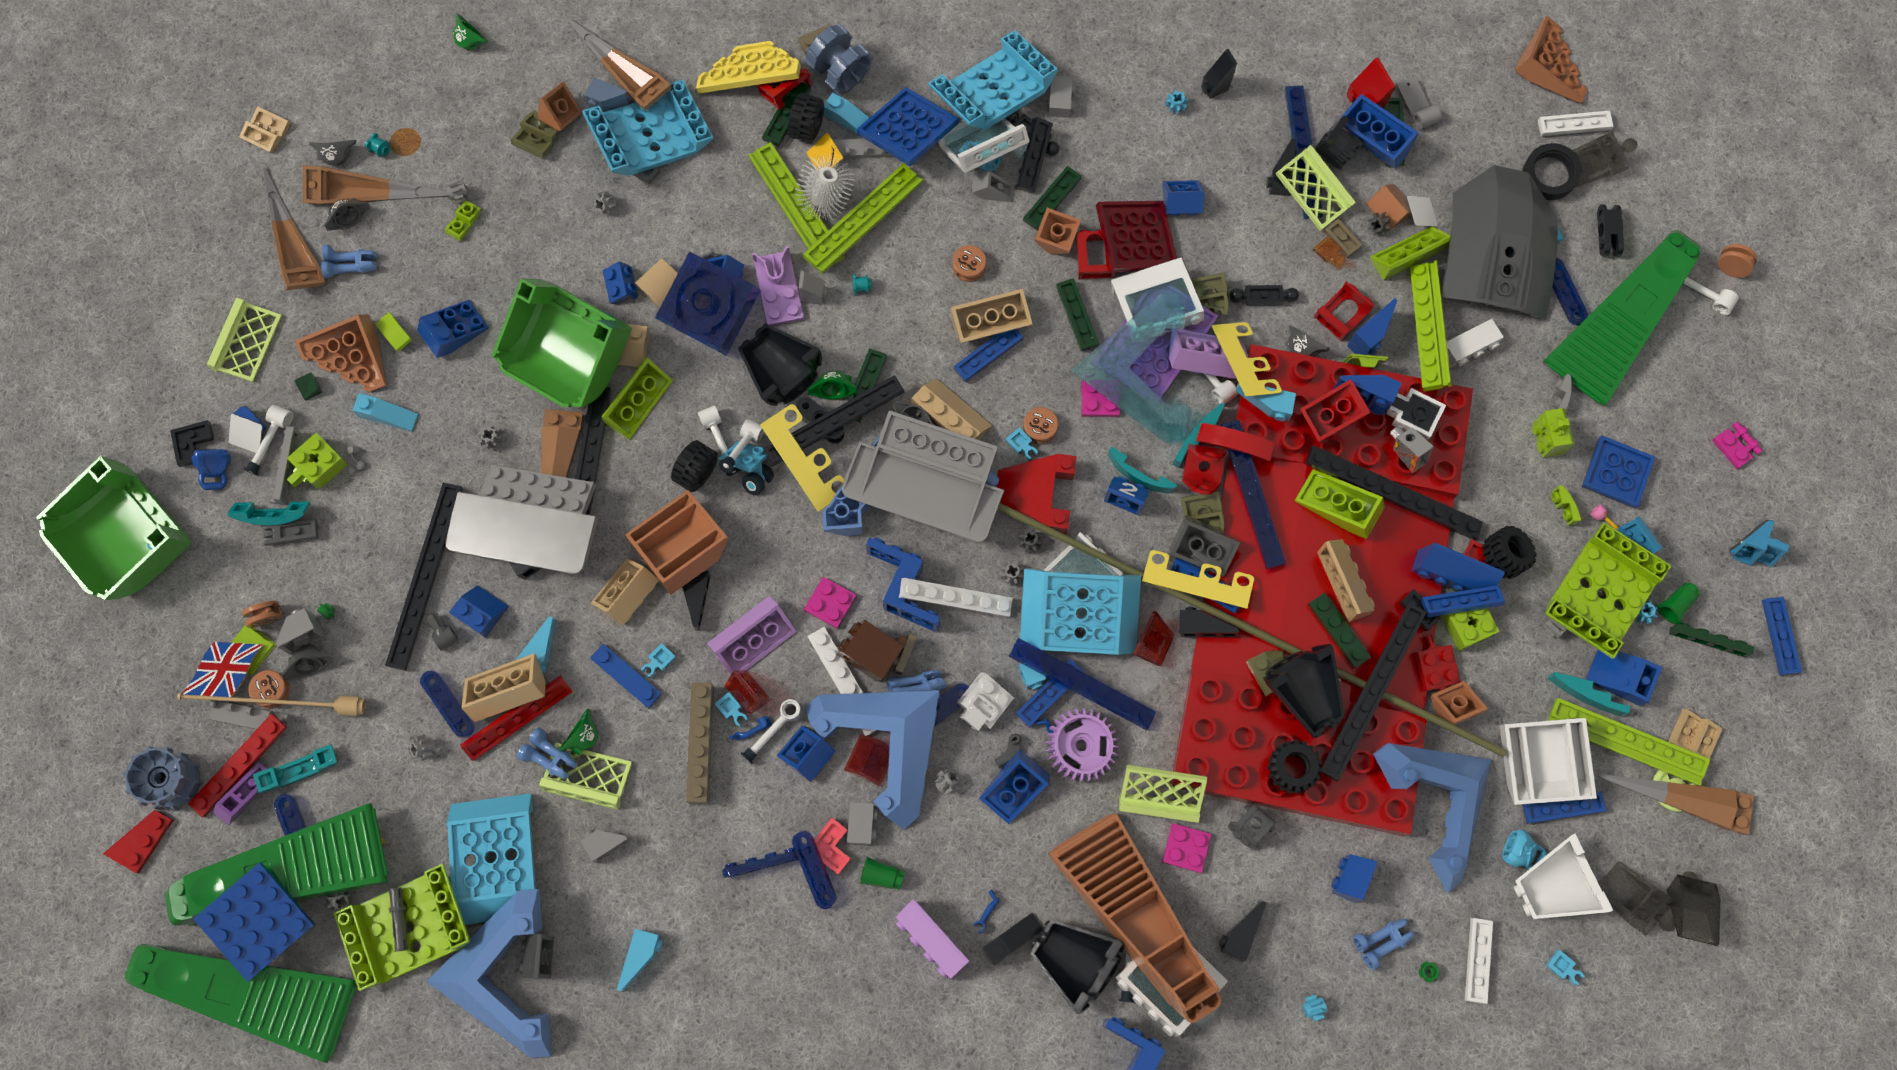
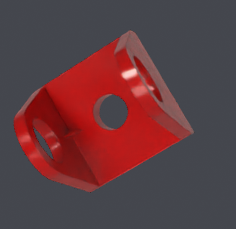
(1206, 479)

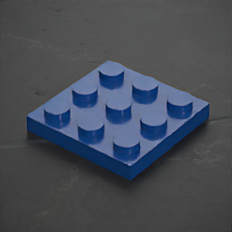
(1618, 471)

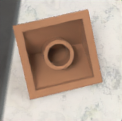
(558, 107)
(1392, 202)
(1057, 232)
(1457, 703)

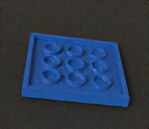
(907, 126)
(254, 921)

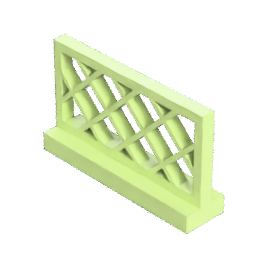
(1327, 180)
(228, 335)
(585, 793)
(1159, 805)

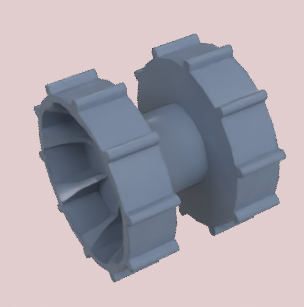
(843, 63)
(145, 775)

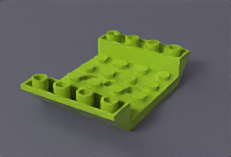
(1625, 575)
(369, 931)

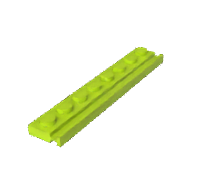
(782, 186)
(862, 218)
(1430, 326)
(1635, 743)

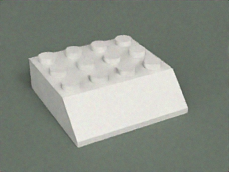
(1548, 761)

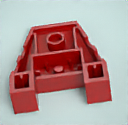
(1031, 485)

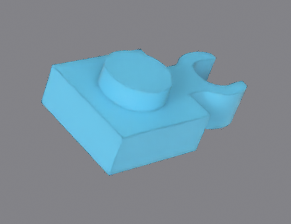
(1019, 442)
(660, 658)
(730, 708)
(1563, 966)

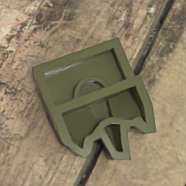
(535, 136)
(1212, 292)
(1205, 509)
(1261, 663)

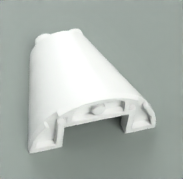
(1561, 884)

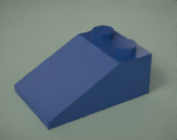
(1369, 337)
(1015, 786)

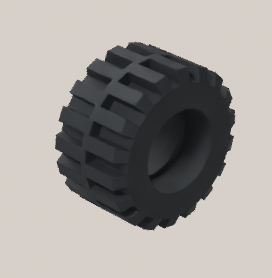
(805, 118)
(694, 466)
(1509, 551)
(1306, 755)

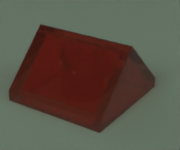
(1154, 640)
(746, 691)
(869, 760)

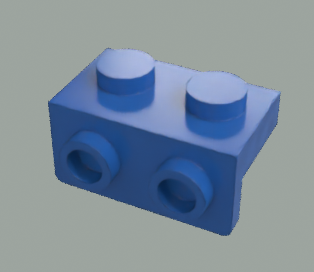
(620, 282)

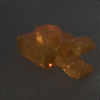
(1329, 251)

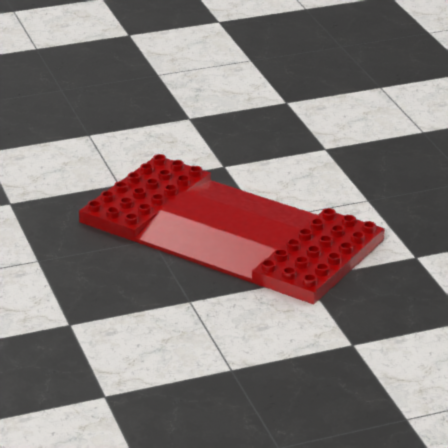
(1226, 717)

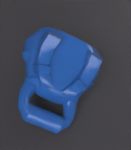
(211, 464)

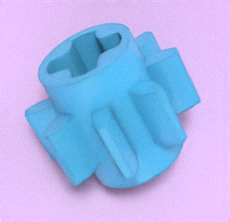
(1176, 102)
(1650, 609)
(1314, 1007)

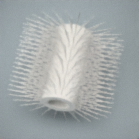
(824, 187)

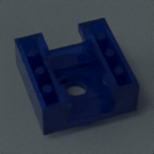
(723, 318)

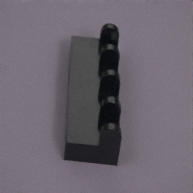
(1034, 155)

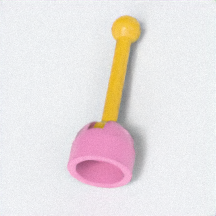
(1600, 513)

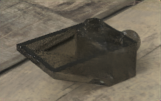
(1598, 158)
(1632, 894)
(1695, 908)

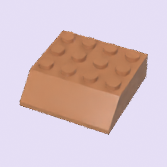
(678, 541)

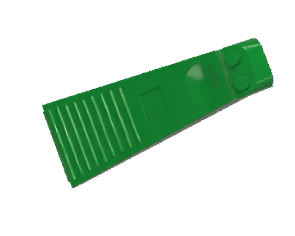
(1616, 331)
(309, 864)
(278, 1004)

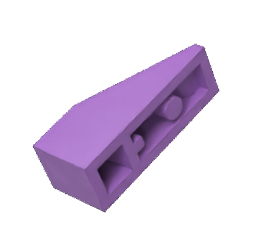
(239, 797)

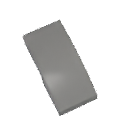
(1563, 392)

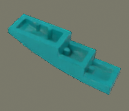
(1211, 418)
(1583, 691)

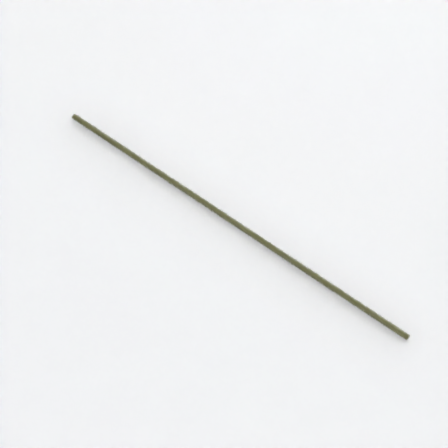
(1248, 628)

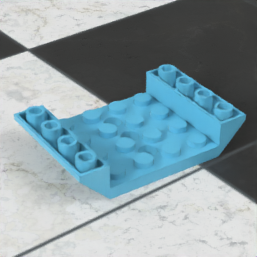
(1015, 70)
(674, 125)
(1051, 608)
(486, 828)

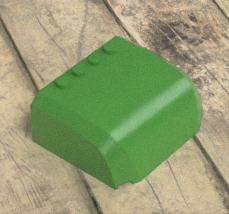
(559, 343)
(103, 531)

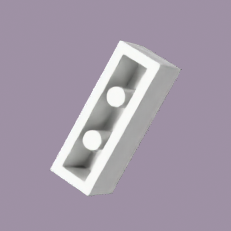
(1473, 343)

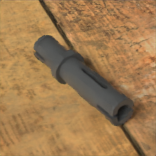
(398, 919)

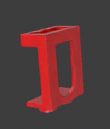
(774, 95)
(1090, 271)
(1334, 325)

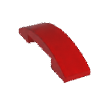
(1236, 441)

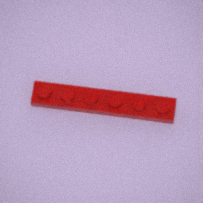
(514, 720)
(237, 765)

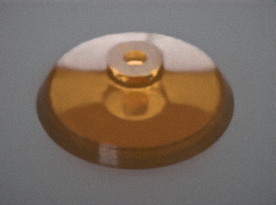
(405, 141)

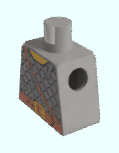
(1411, 448)

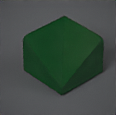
(308, 386)

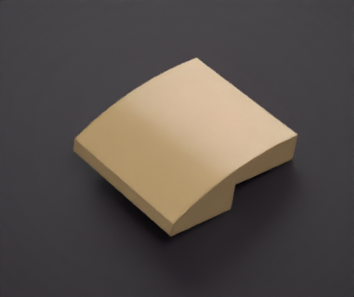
(265, 129)
(657, 281)
(1695, 733)

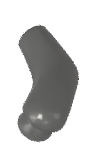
(1013, 747)

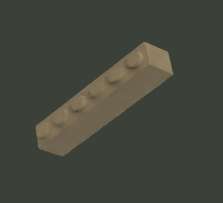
(700, 743)

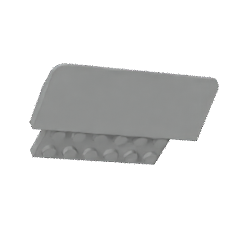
(927, 477)
(525, 520)

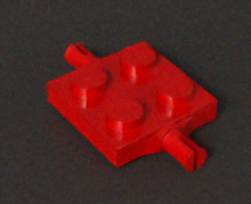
(1437, 666)

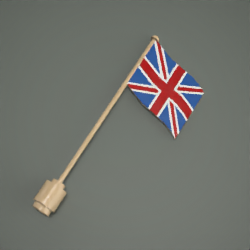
(225, 669)

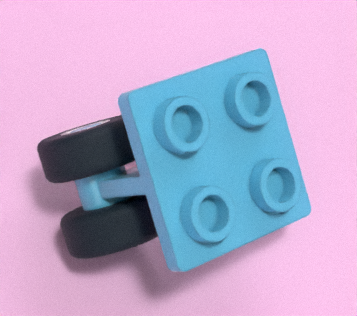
(751, 461)

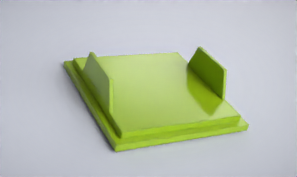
(1365, 360)
(253, 636)

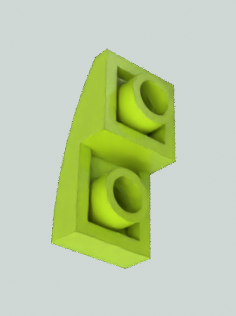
(465, 218)
(393, 332)
(1563, 499)

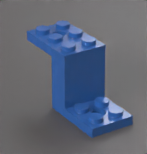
(909, 567)
(1148, 1052)

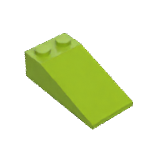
(1341, 503)

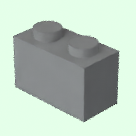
(1060, 96)
(861, 823)

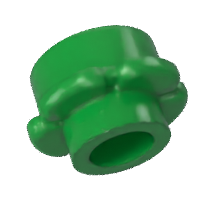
(326, 610)
(1434, 972)

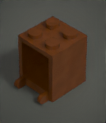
(870, 649)

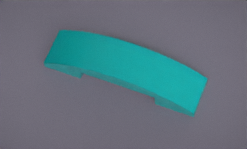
(1161, 485)
(247, 513)
(296, 770)

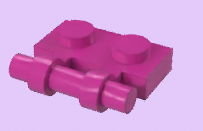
(1733, 448)

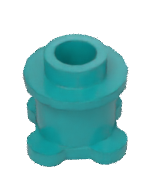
(377, 145)
(861, 284)

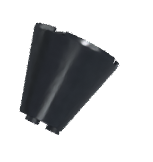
(780, 364)
(1309, 688)
(1076, 961)

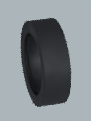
(1565, 155)

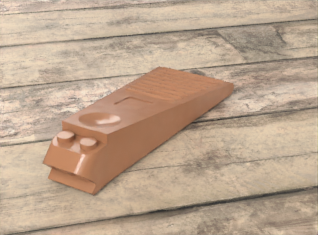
(1127, 900)

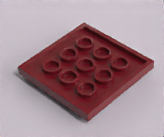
(1135, 234)

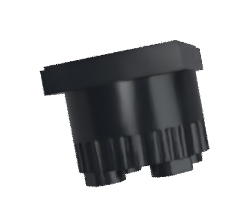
(1338, 144)

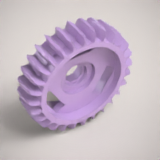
(1090, 732)

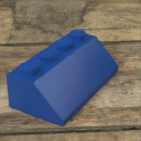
(1380, 131)
(1454, 569)

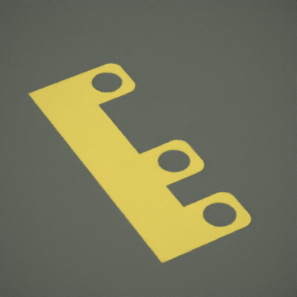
(1240, 364)
(801, 466)
(1201, 586)

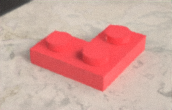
(826, 844)

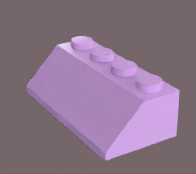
(1199, 353)
(752, 636)
(932, 939)

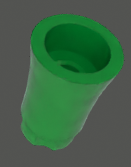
(1679, 603)
(881, 874)

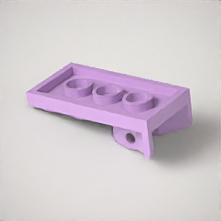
(778, 288)

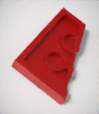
(140, 842)

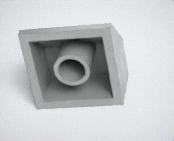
(299, 630)

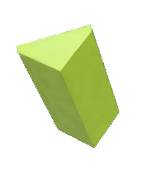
(1410, 251)
(636, 399)

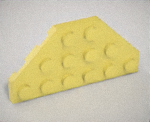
(750, 66)

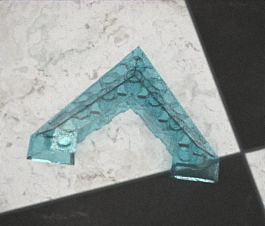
(1110, 374)

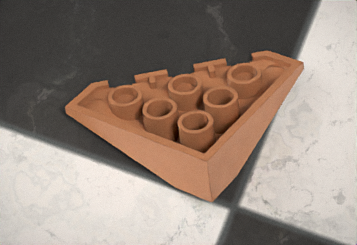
(1548, 63)
(347, 349)

